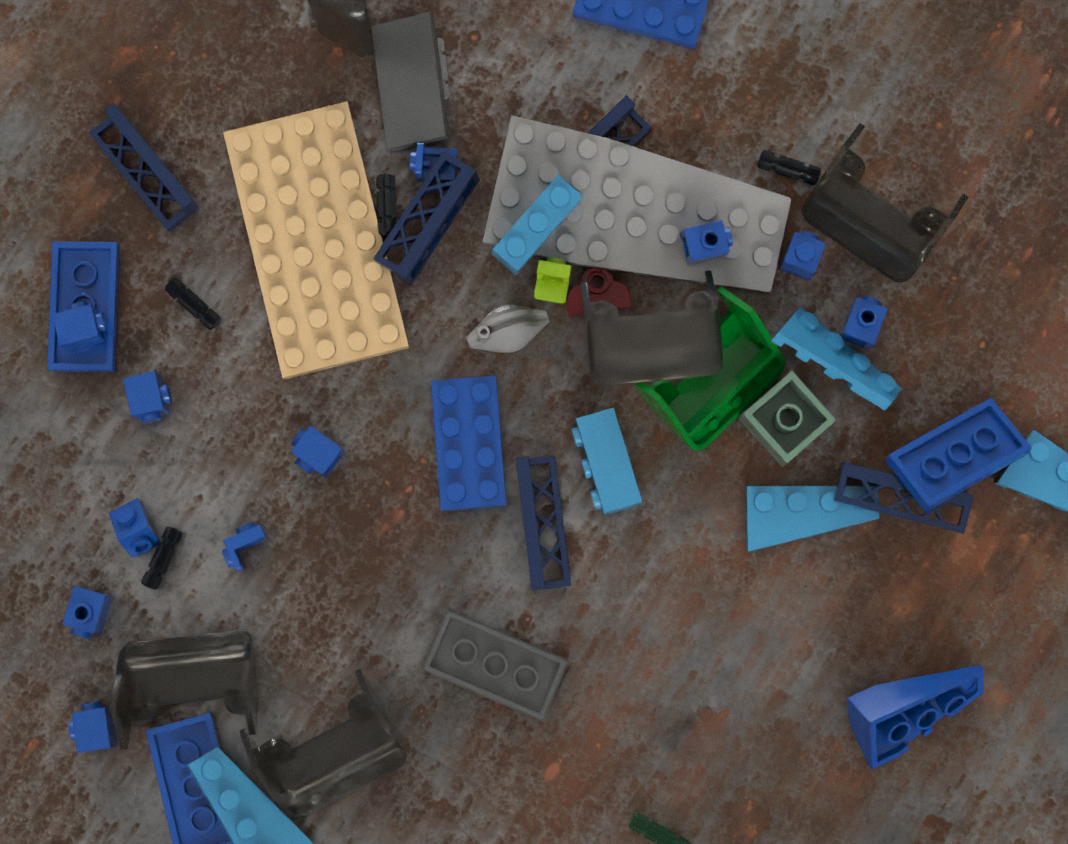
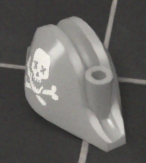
(507, 328)

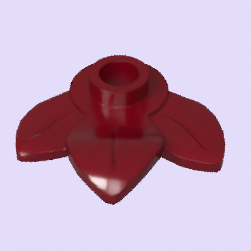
(610, 291)

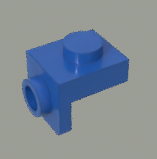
(424, 160)
(133, 528)
(246, 537)

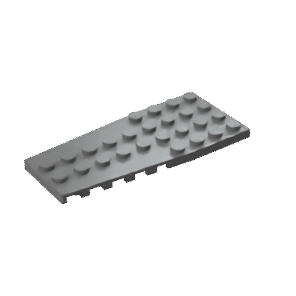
(636, 207)

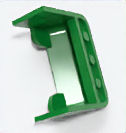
(708, 404)

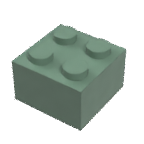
(787, 419)

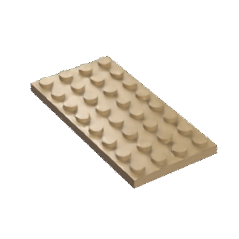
(315, 240)

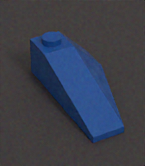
(900, 710)

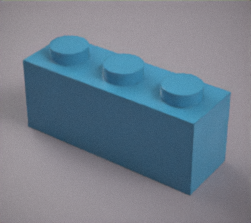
(536, 225)
(606, 462)

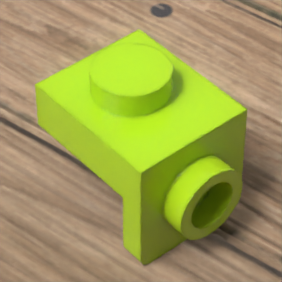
(552, 280)

